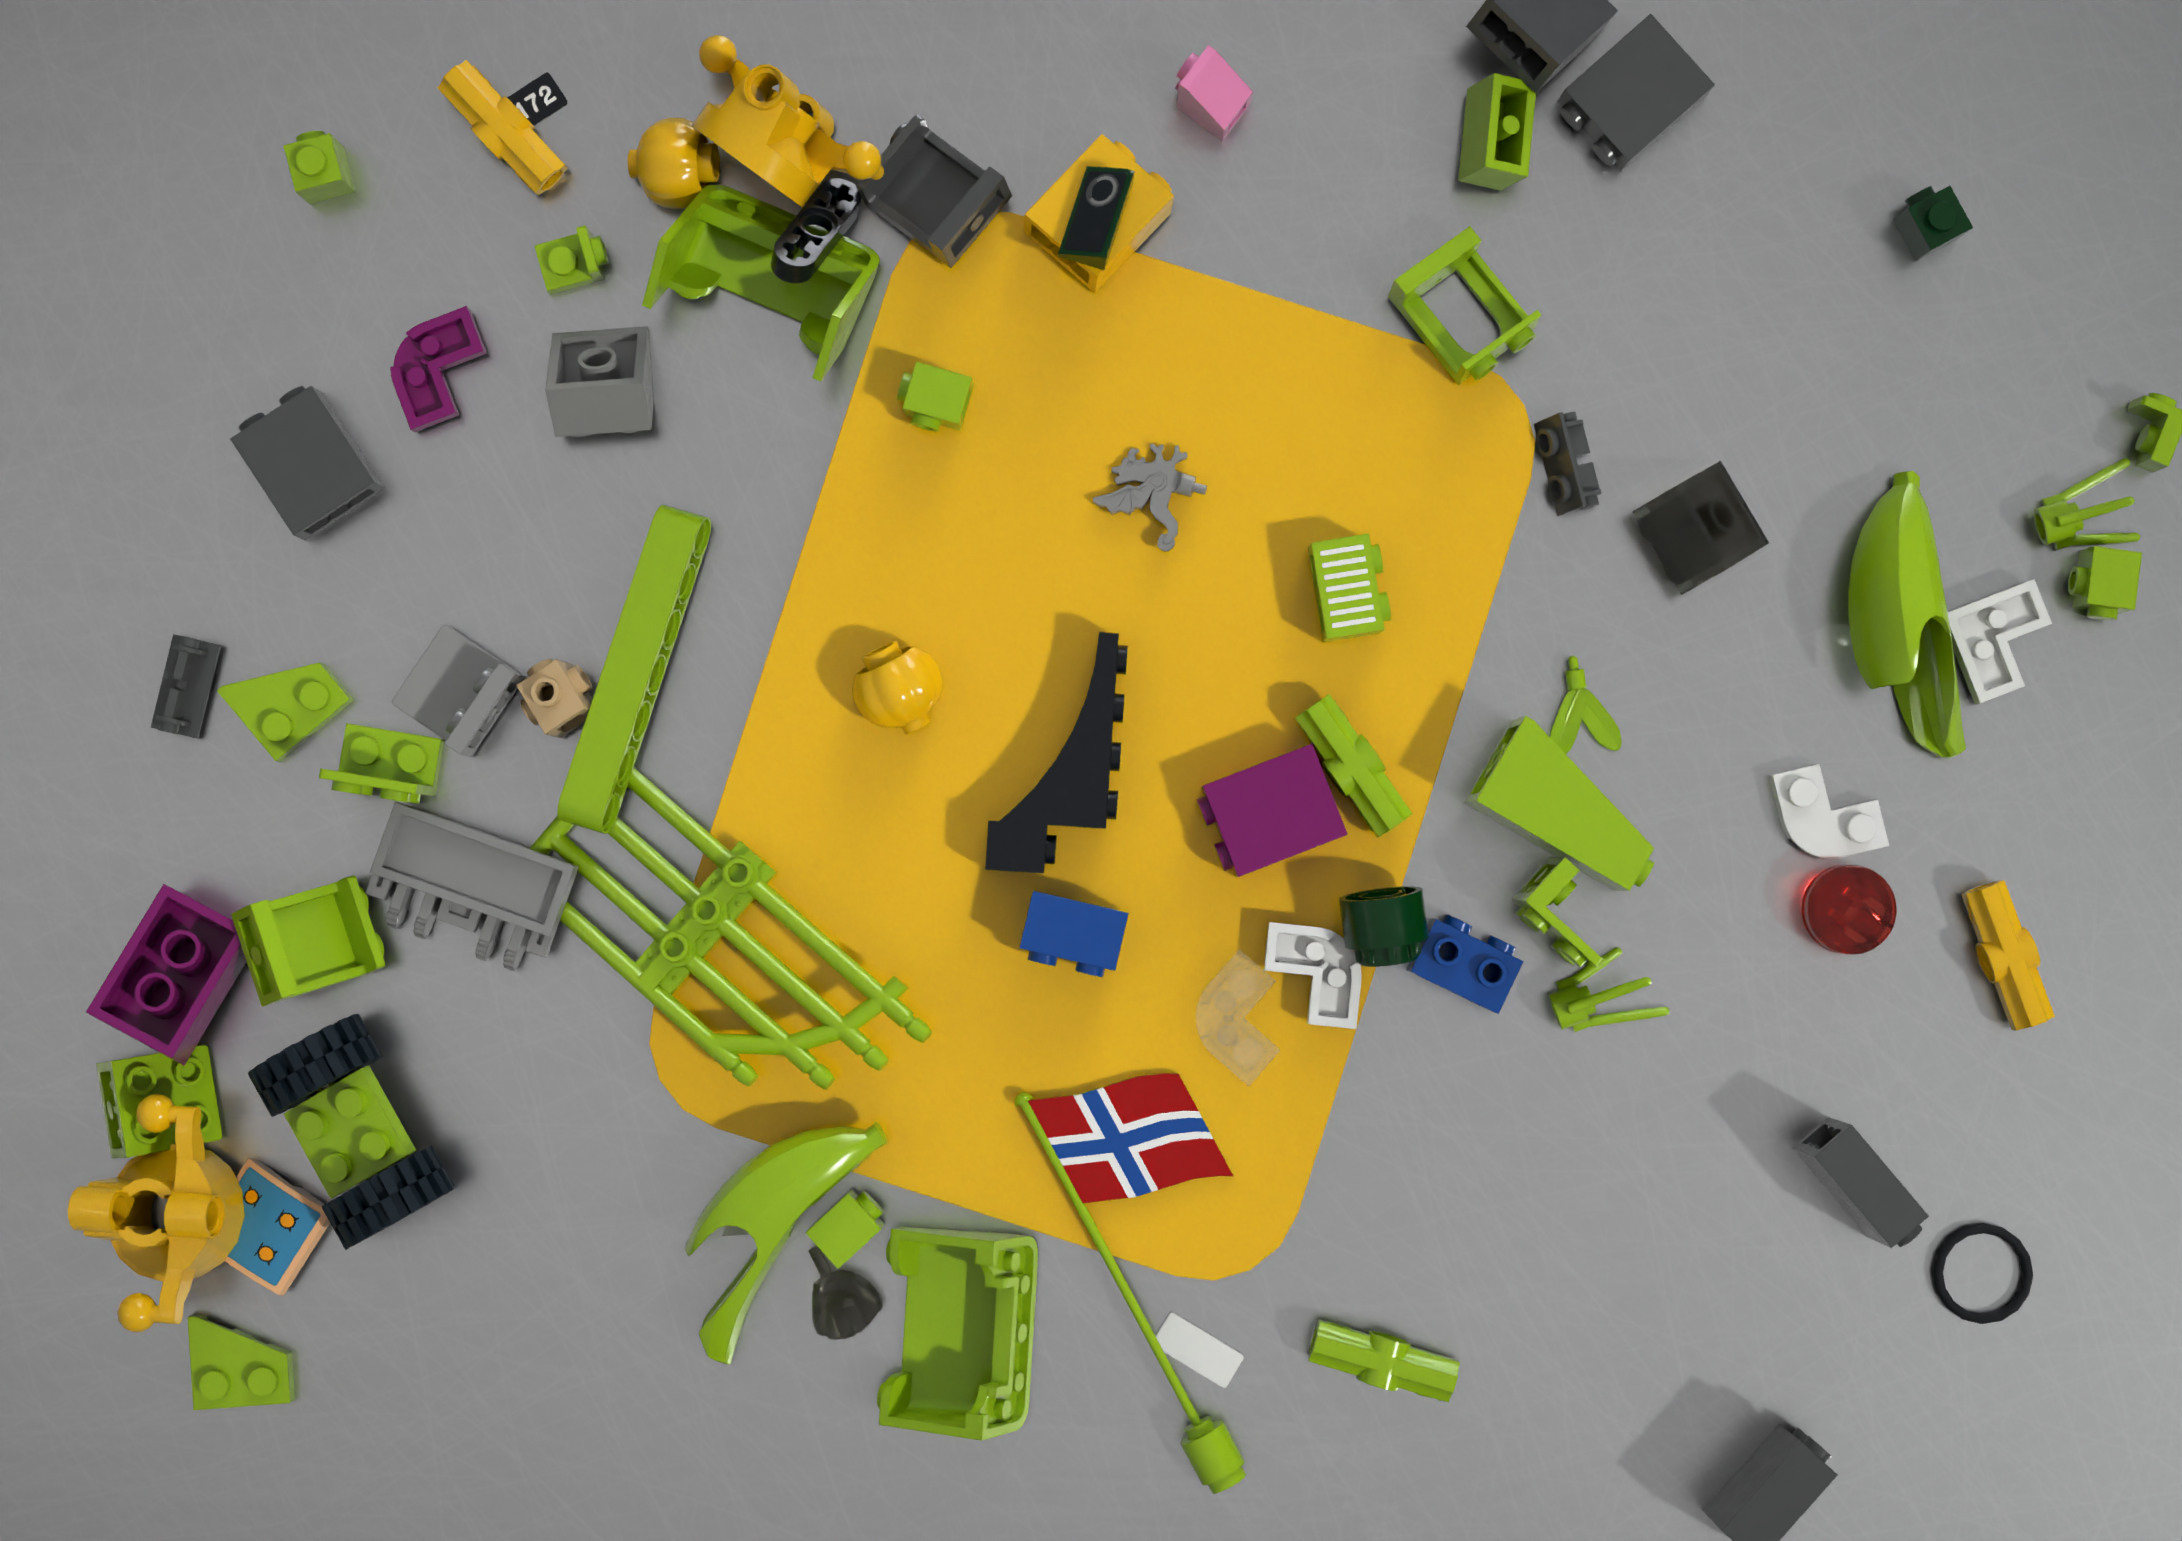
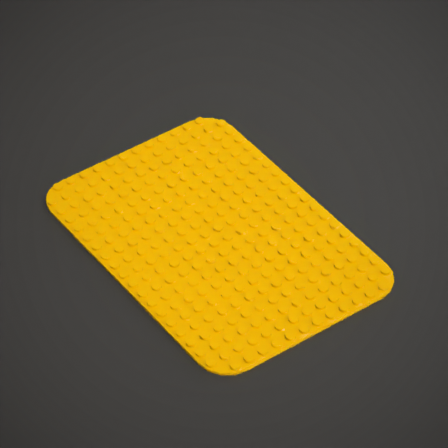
(1005, 577)

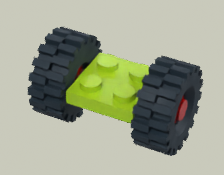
(350, 1130)

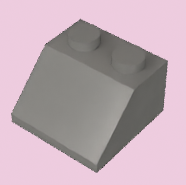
(600, 382)

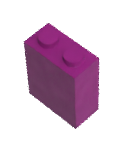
(1271, 811)

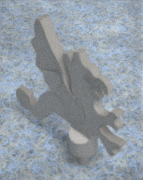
(1158, 481)

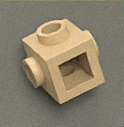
(556, 696)

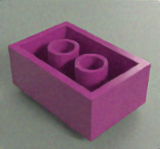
(171, 975)

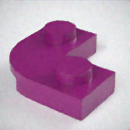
(421, 362)

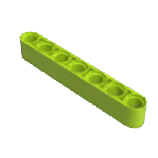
(634, 669)

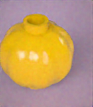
(674, 162)
(897, 687)

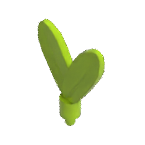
(1579, 706)

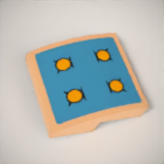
(277, 1229)

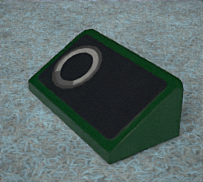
(1096, 215)

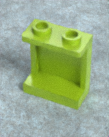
(309, 940)

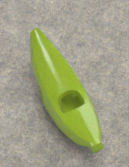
(1903, 619)
(766, 1202)

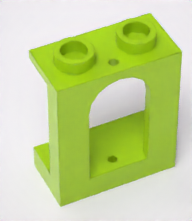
(1462, 256)

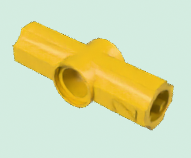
(502, 127)
(2008, 955)

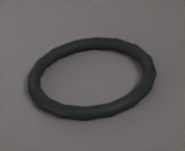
(2026, 1269)

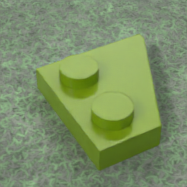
(287, 705)
(236, 1368)

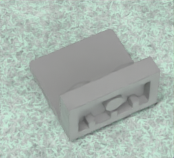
(457, 690)

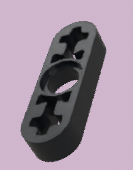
(815, 247)

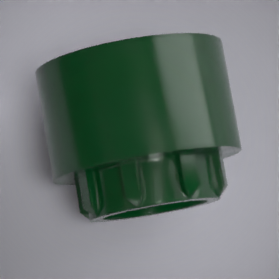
(1384, 925)

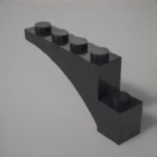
(1076, 784)

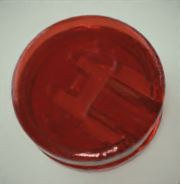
(1848, 909)

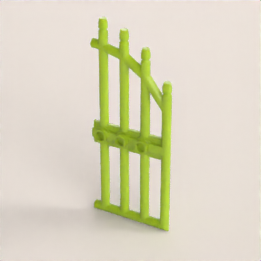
(699, 926)

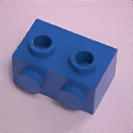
(1073, 932)
(1466, 964)

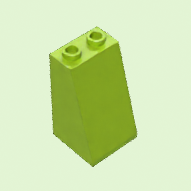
(1558, 808)

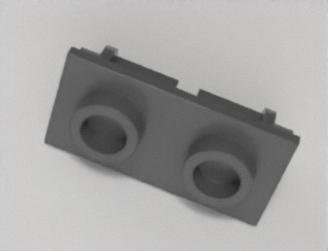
(1560, 442)
(185, 686)

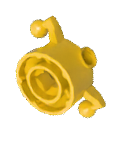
(772, 128)
(199, 1217)

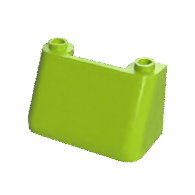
(962, 1332)

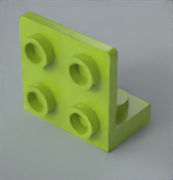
(389, 760)
(1548, 886)
(132, 1079)

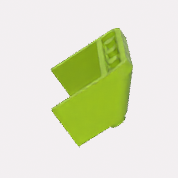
(730, 243)

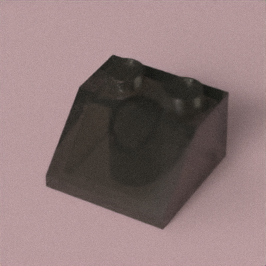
(1700, 527)

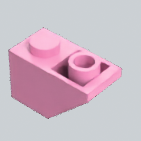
(1212, 92)

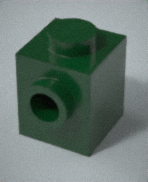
(1931, 221)

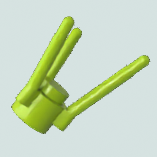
(2060, 521)
(1574, 1004)

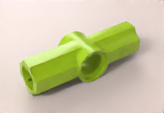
(1353, 766)
(1383, 1361)

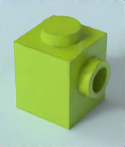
(318, 167)
(935, 397)
(2105, 581)
(846, 1226)

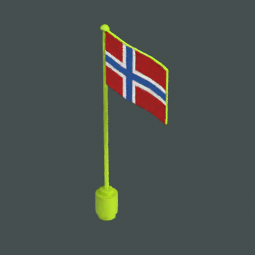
(1122, 1146)

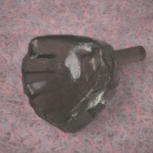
(841, 1301)

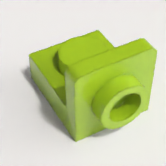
(572, 260)
(2160, 438)

